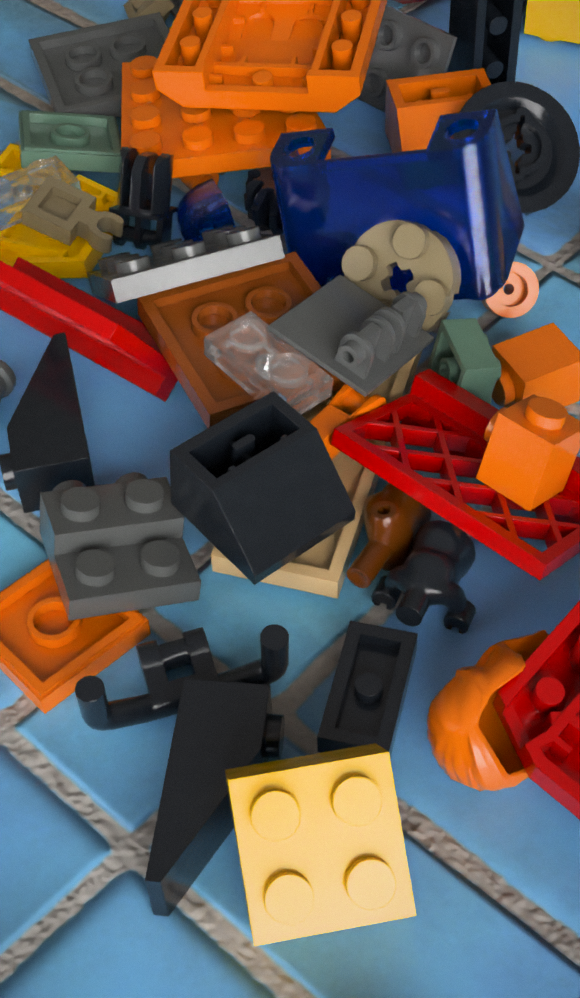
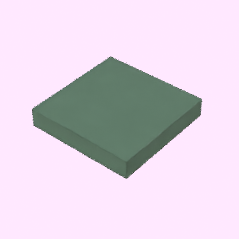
(78, 140)

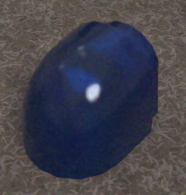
(202, 210)

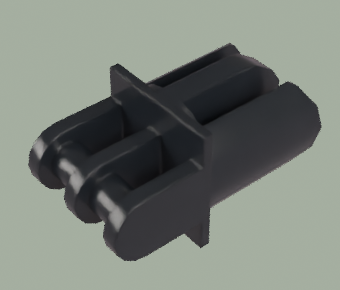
(146, 195)

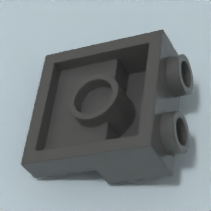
(116, 546)

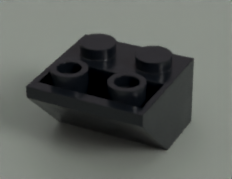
(260, 486)

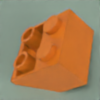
(418, 101)

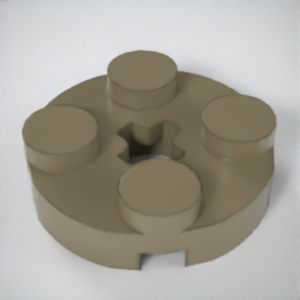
(411, 248)

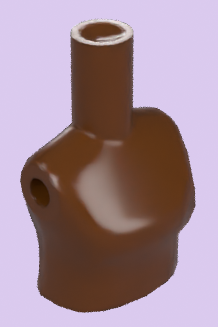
(390, 527)

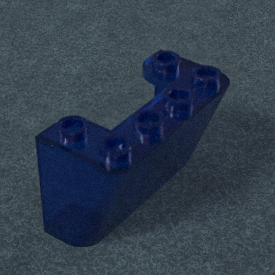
(450, 187)

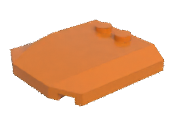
(268, 54)

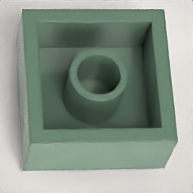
(465, 357)

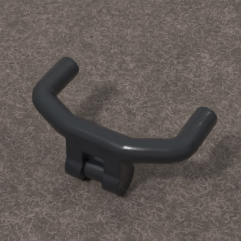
(165, 695)

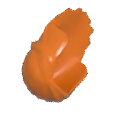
(465, 727)

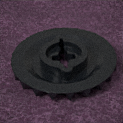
(541, 131)

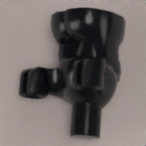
(431, 577)

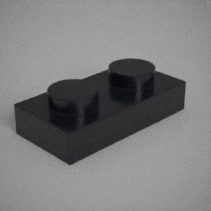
(368, 688)

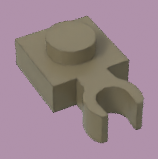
(68, 213)

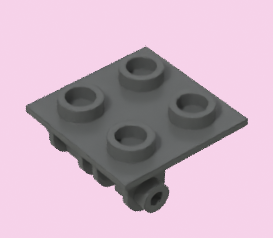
(404, 50)
(355, 332)

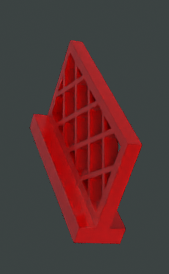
(89, 325)
(454, 425)

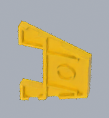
(42, 250)

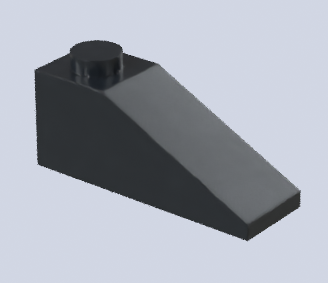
(47, 431)
(214, 730)

